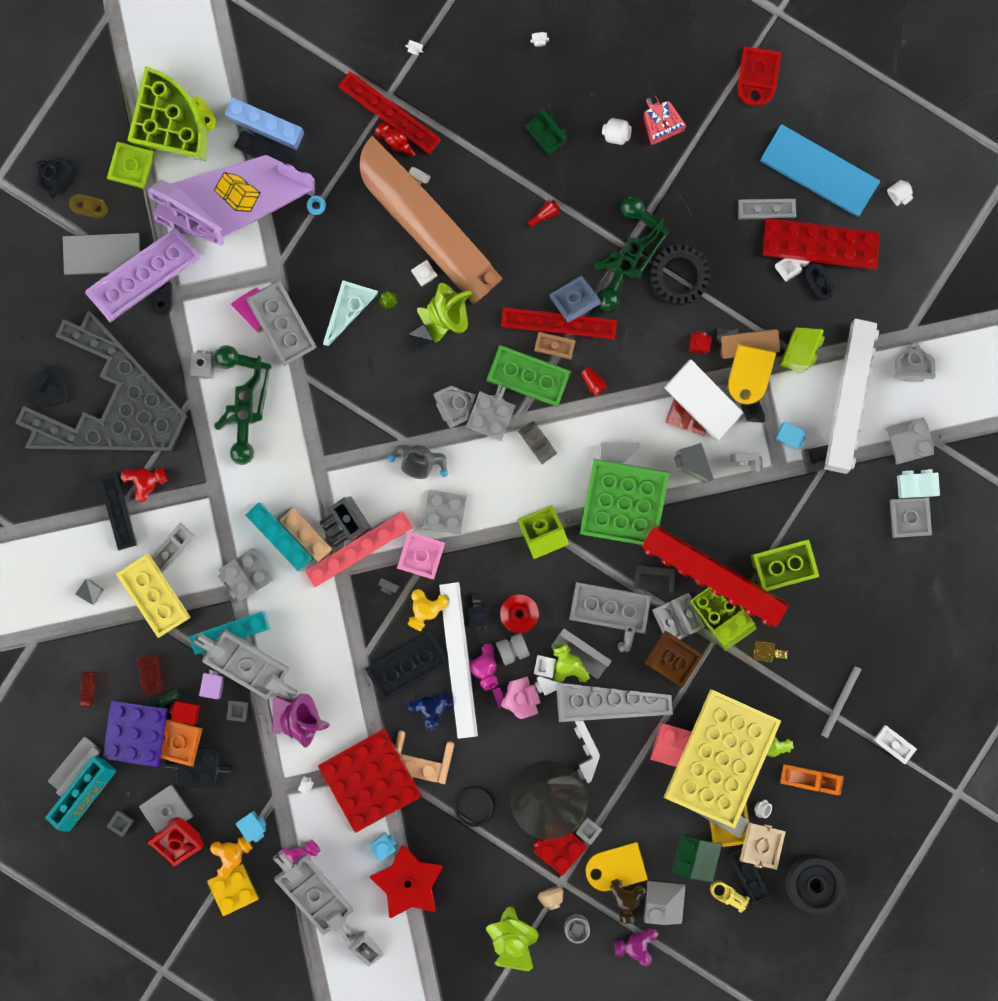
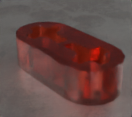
(87, 690)

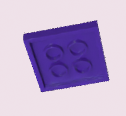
(135, 733)

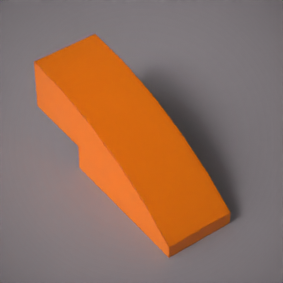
(812, 779)

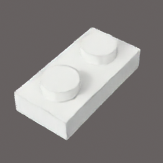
(894, 744)

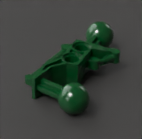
(632, 208)
(227, 358)

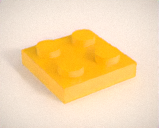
(234, 891)

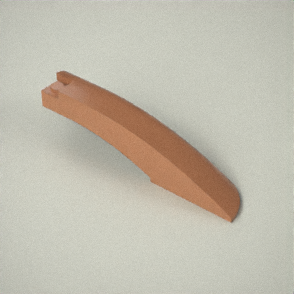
(426, 222)

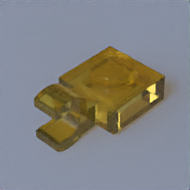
(765, 652)

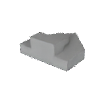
(915, 364)
(454, 405)

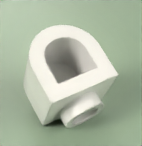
(900, 192)

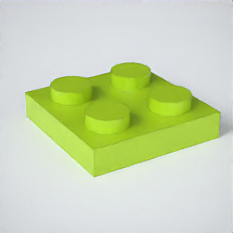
(130, 165)

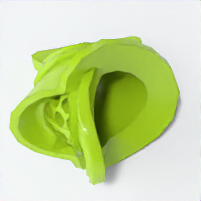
(445, 312)
(512, 940)

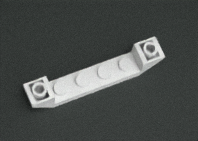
(587, 767)

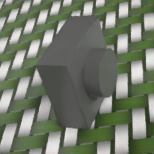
(388, 587)
(237, 711)
(120, 823)

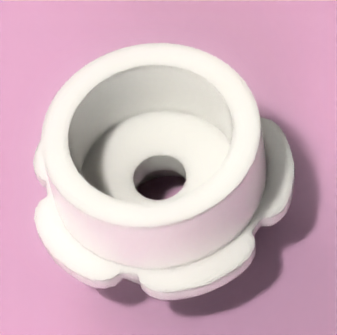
(539, 39)
(414, 47)
(305, 785)
(763, 809)

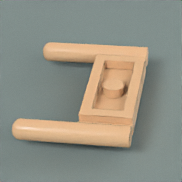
(424, 768)

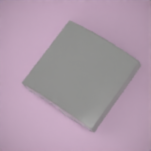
(678, 617)

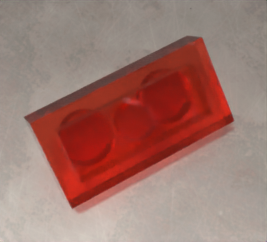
(150, 675)

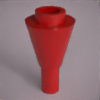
(547, 211)

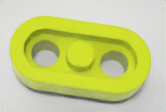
(206, 112)

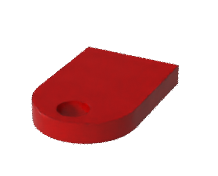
(758, 74)

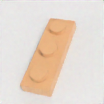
(305, 534)

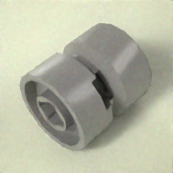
(512, 649)
(576, 928)

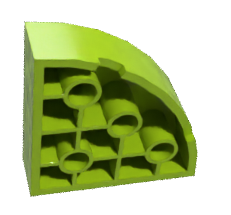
(168, 118)

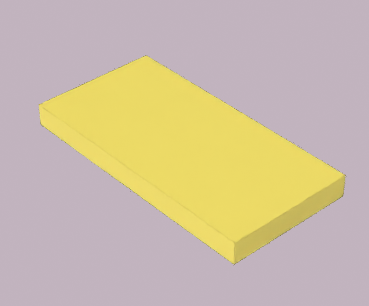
(153, 595)

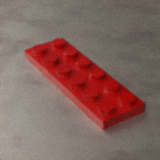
(821, 243)

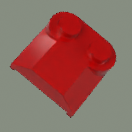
(176, 841)

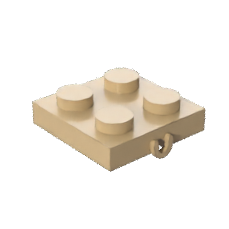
(762, 846)

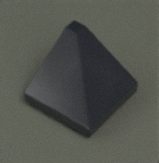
(753, 412)

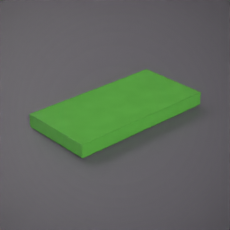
(528, 376)

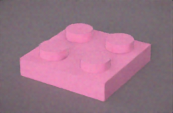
(421, 555)

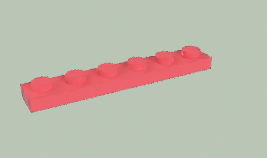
(358, 549)

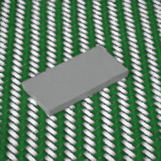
(98, 252)
(281, 323)
(610, 607)

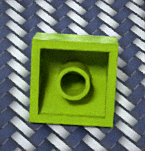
(543, 532)

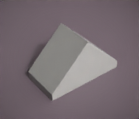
(365, 949)

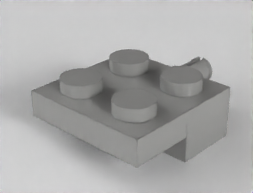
(491, 414)

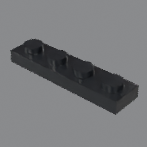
(117, 511)

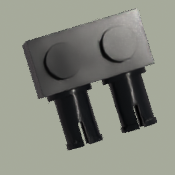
(349, 518)

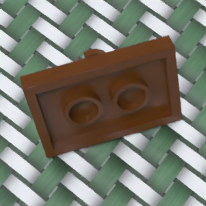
(673, 659)

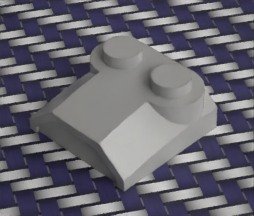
(910, 440)

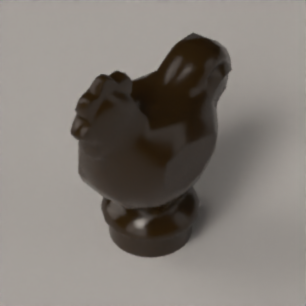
(627, 900)

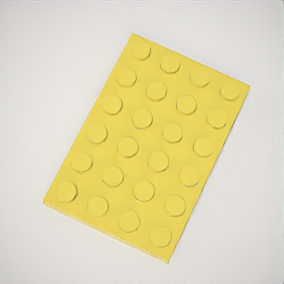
(722, 759)

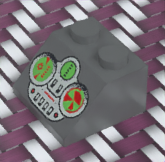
(694, 462)

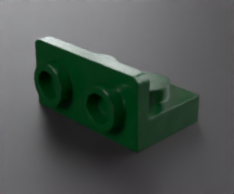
(546, 132)

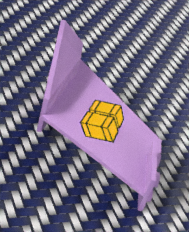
(228, 197)

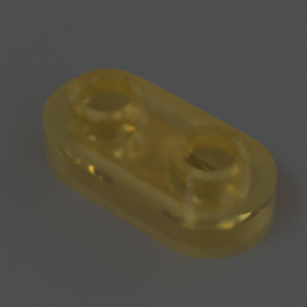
(89, 206)

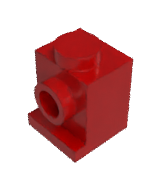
(700, 343)

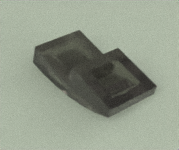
(537, 442)

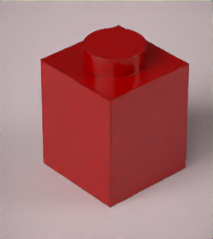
(184, 712)

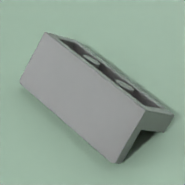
(590, 658)
(73, 765)

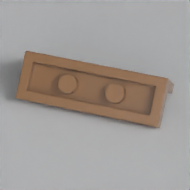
(761, 339)

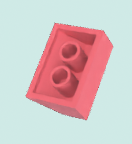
(669, 744)

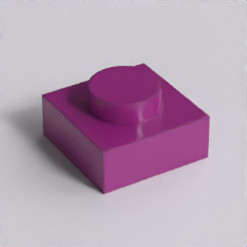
(499, 695)

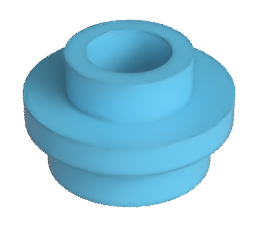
(316, 199)

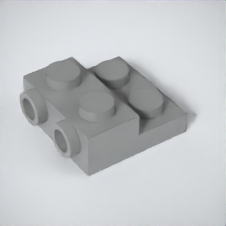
(244, 576)

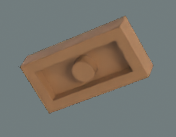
(554, 345)

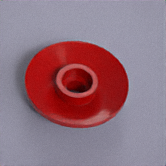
(509, 617)

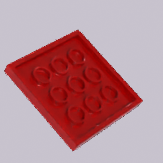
(370, 780)

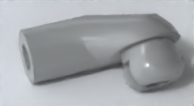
(628, 639)

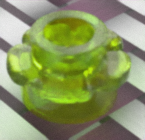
(388, 300)

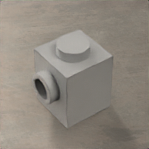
(201, 364)

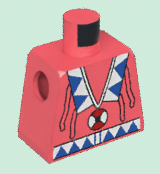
(661, 120)

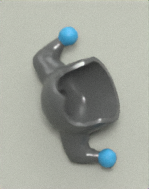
(419, 461)

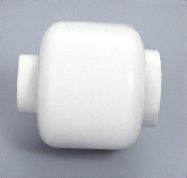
(616, 131)

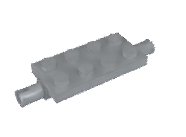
(246, 664)
(314, 895)

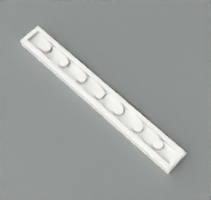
(458, 661)

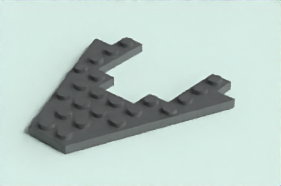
(137, 414)

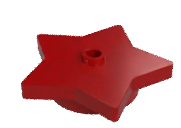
(409, 868)

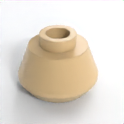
(551, 897)

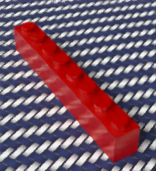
(715, 575)

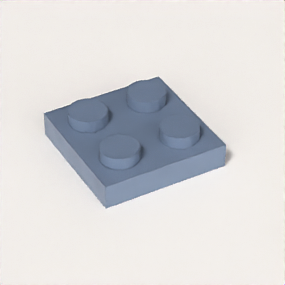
(575, 299)

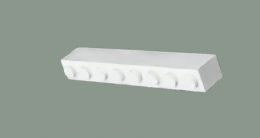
(851, 396)

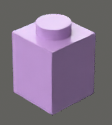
(212, 684)

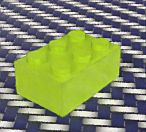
(785, 565)

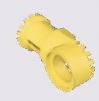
(729, 896)

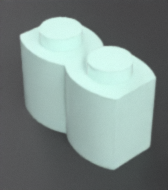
(918, 485)

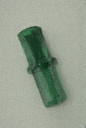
(164, 699)

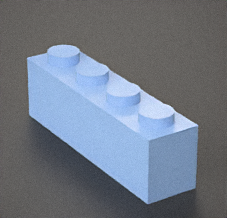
(264, 123)

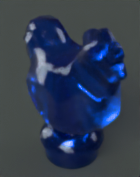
(431, 709)

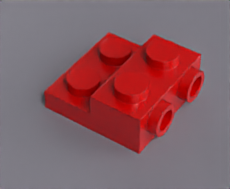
(560, 852)

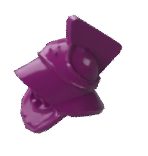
(297, 718)

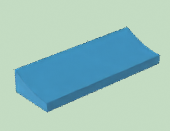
(820, 170)

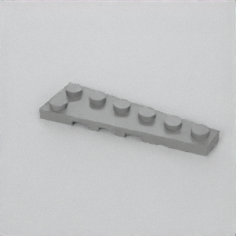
(597, 703)

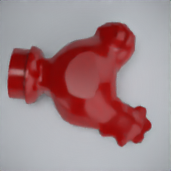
(394, 138)
(144, 481)

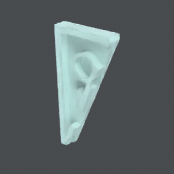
(348, 306)

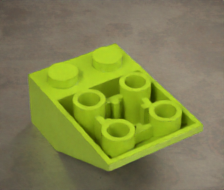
(801, 349)
(725, 621)

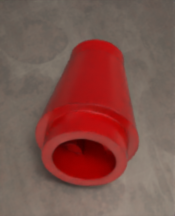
(594, 382)

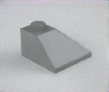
(664, 903)

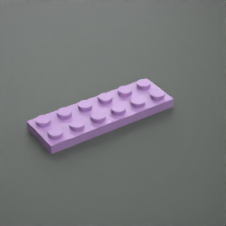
(142, 274)

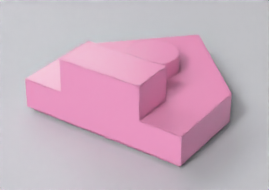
(521, 698)

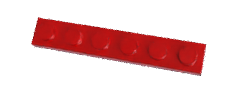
(389, 112)
(557, 323)

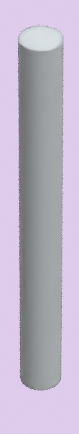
(841, 701)

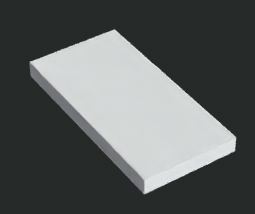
(703, 400)

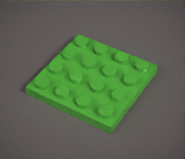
(623, 501)

